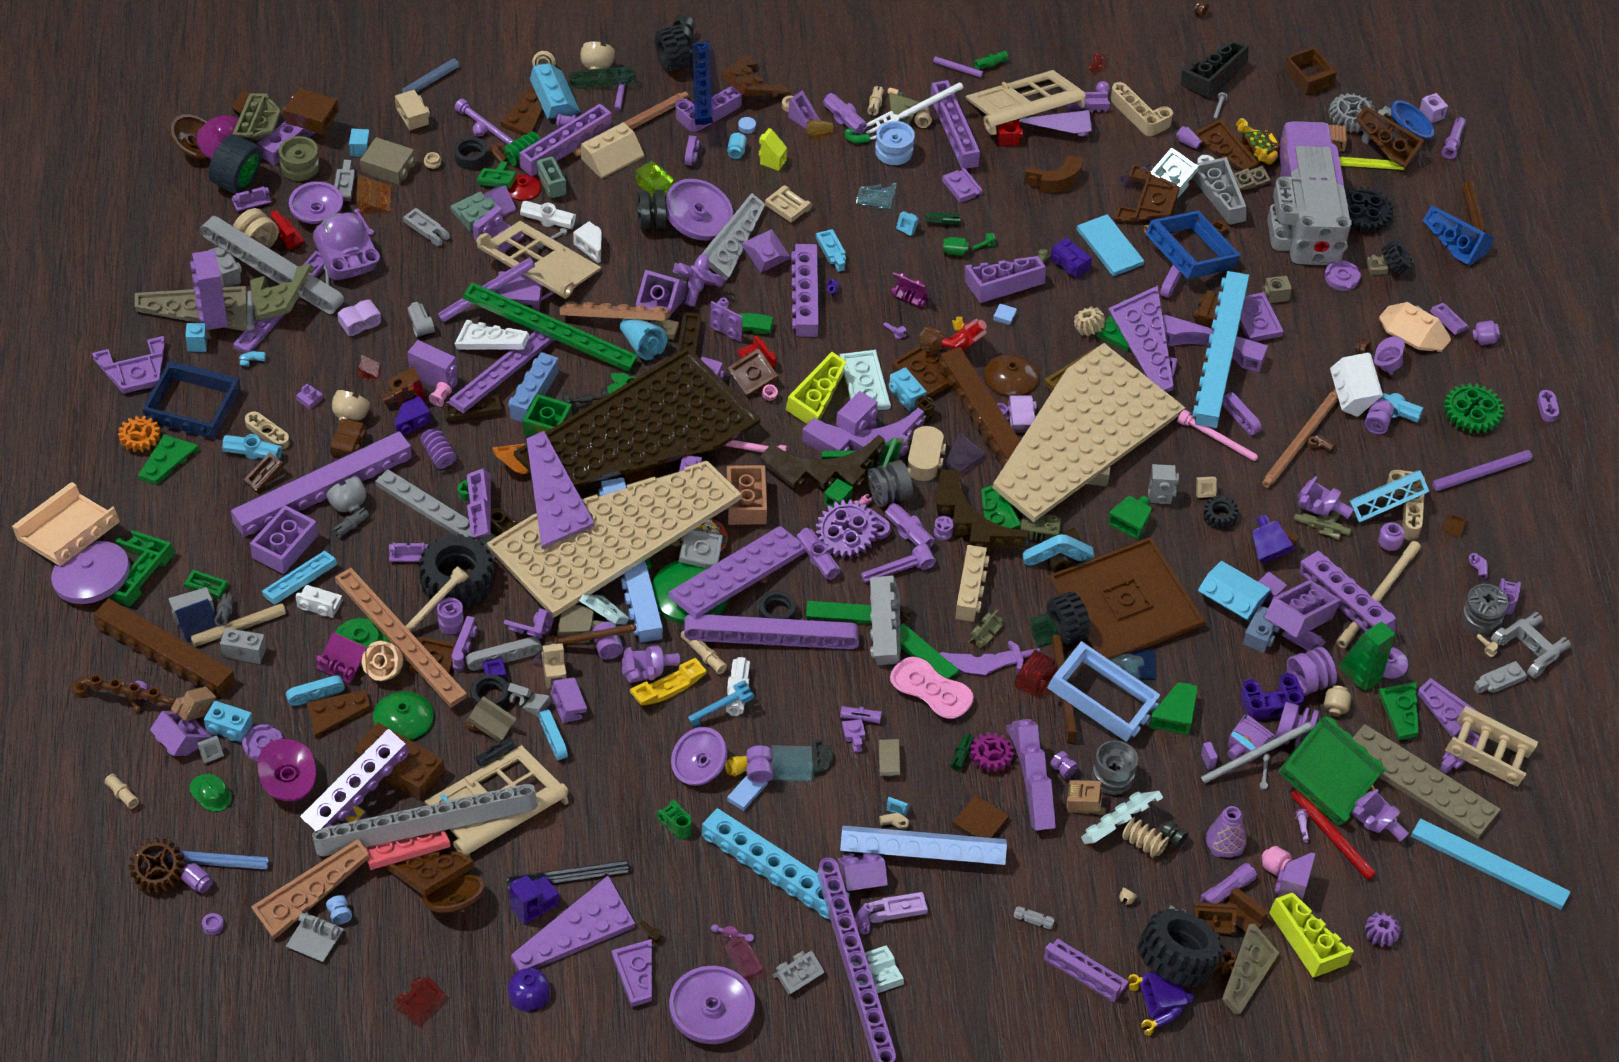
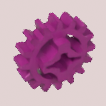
(993, 750)

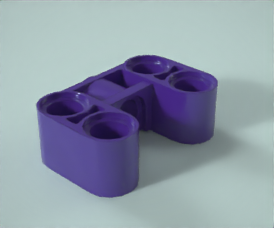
(1271, 704)

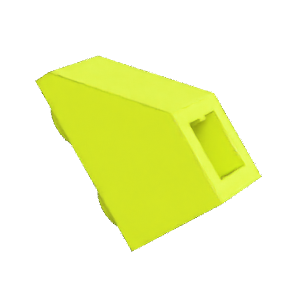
(772, 151)

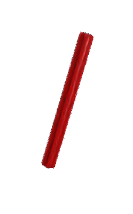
(1334, 835)

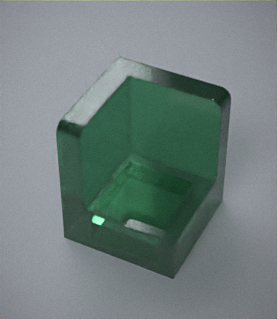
(1042, 629)

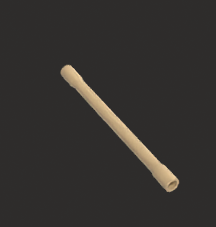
(1410, 552)

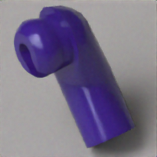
(832, 286)

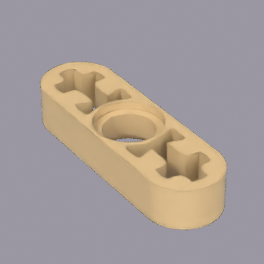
(276, 433)

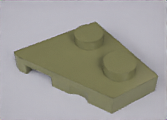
(899, 104)

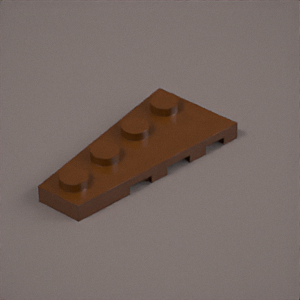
(1224, 143)

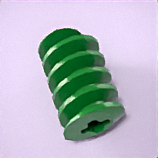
(513, 150)

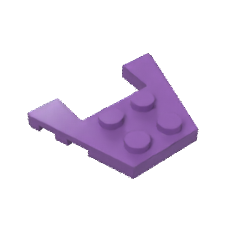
(135, 372)

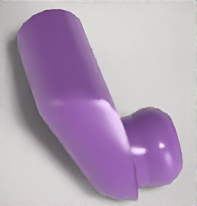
(1480, 564)
(862, 920)

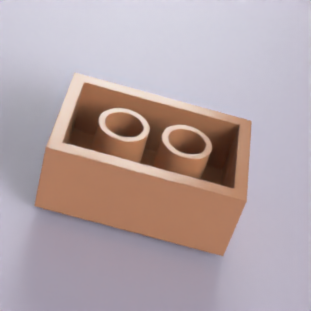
(752, 485)

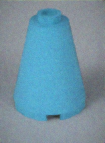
(644, 337)

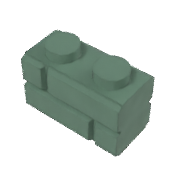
(551, 177)

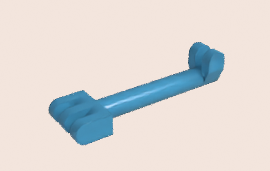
(741, 692)

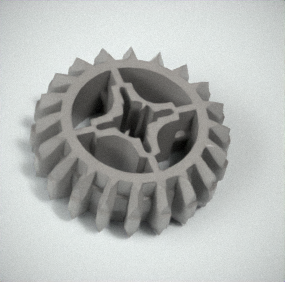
(1346, 109)

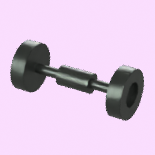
(584, 399)

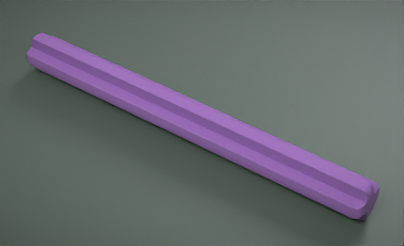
(493, 285)
(1482, 470)

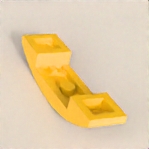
(670, 685)

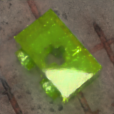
(652, 177)

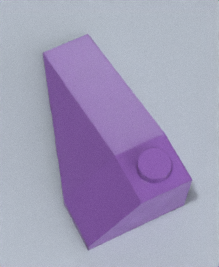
(1071, 122)

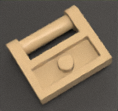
(785, 207)

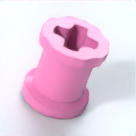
(439, 395)

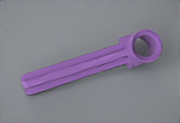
(921, 558)

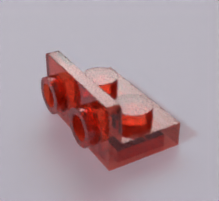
(419, 998)

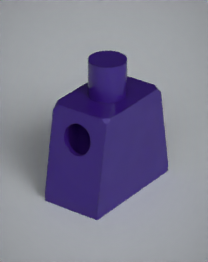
(1271, 540)

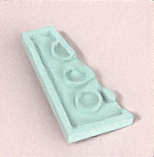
(1137, 802)

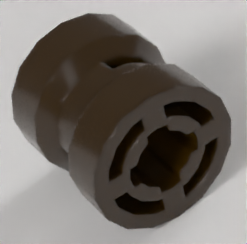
(926, 404)

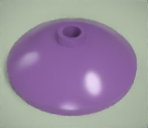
(315, 202)
(693, 750)

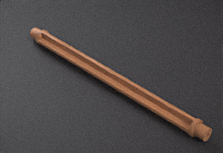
(648, 114)
(1300, 439)

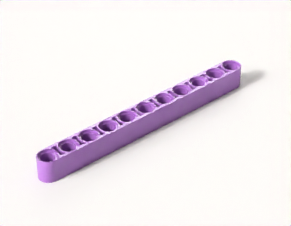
(855, 954)

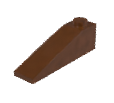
(1393, 139)

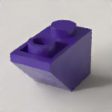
(412, 416)

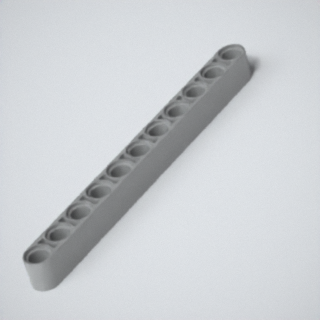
(426, 819)

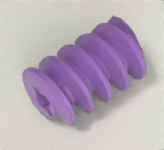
(438, 448)

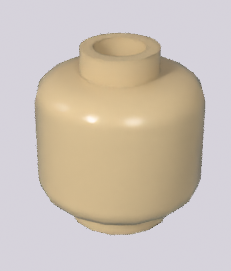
(1337, 701)

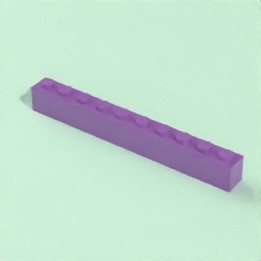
(315, 485)

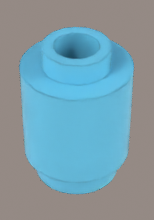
(736, 145)

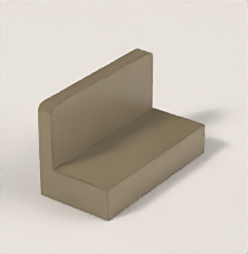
(491, 719)

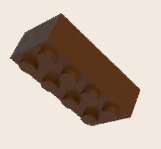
(412, 775)

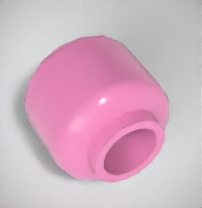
(1275, 859)

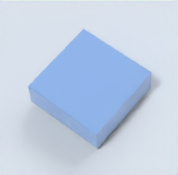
(1005, 314)

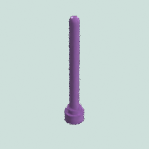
(463, 107)

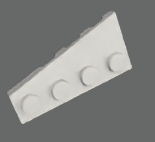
(484, 337)

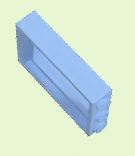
(1114, 673)

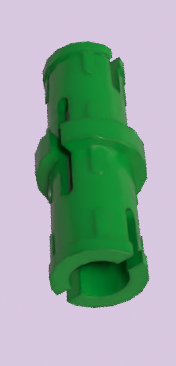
(991, 60)

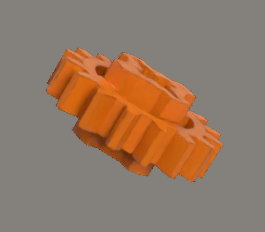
(139, 433)

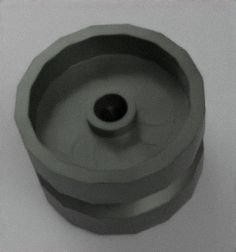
(651, 209)

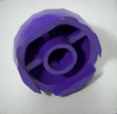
(528, 989)

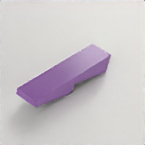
(480, 503)

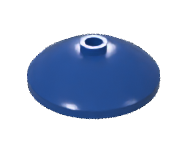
(1412, 119)

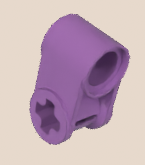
(1512, 592)

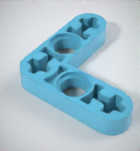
(1055, 545)

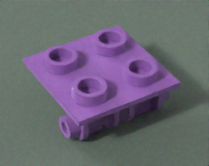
(725, 320)

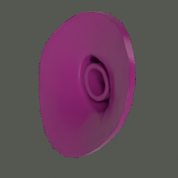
(214, 132)
(286, 769)

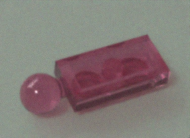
(741, 953)

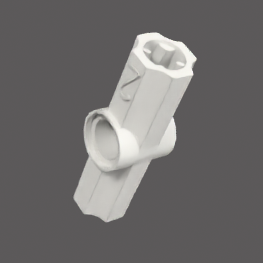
(547, 214)
(739, 672)

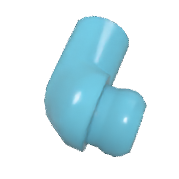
(253, 355)

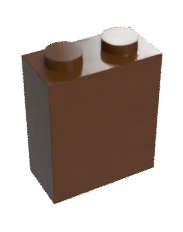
(311, 110)

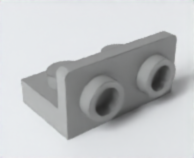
(799, 972)

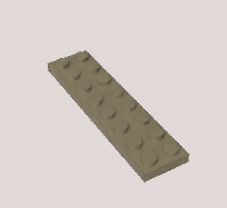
(1428, 784)

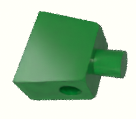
(1131, 516)

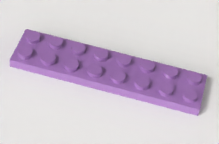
(737, 572)

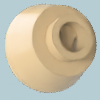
(538, 58)

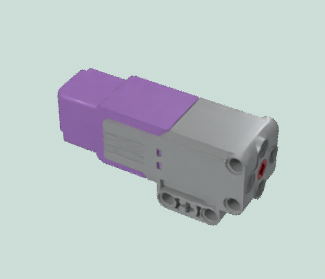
(1309, 197)

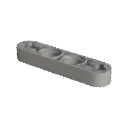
(524, 648)

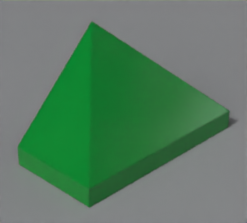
(891, 451)

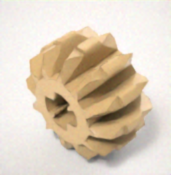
(1089, 321)

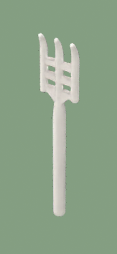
(914, 109)

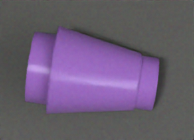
(1188, 137)

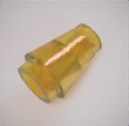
(818, 127)

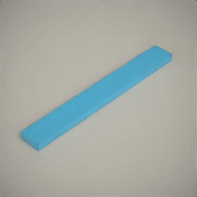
(1490, 864)

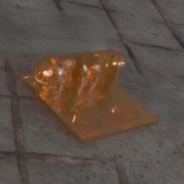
(373, 194)

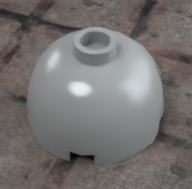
(348, 496)

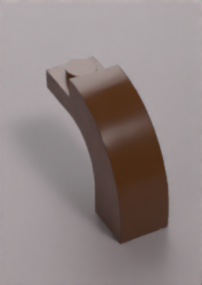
(1058, 179)

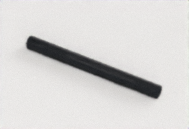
(578, 872)

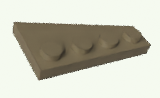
(1249, 969)

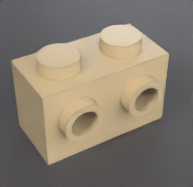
(412, 109)

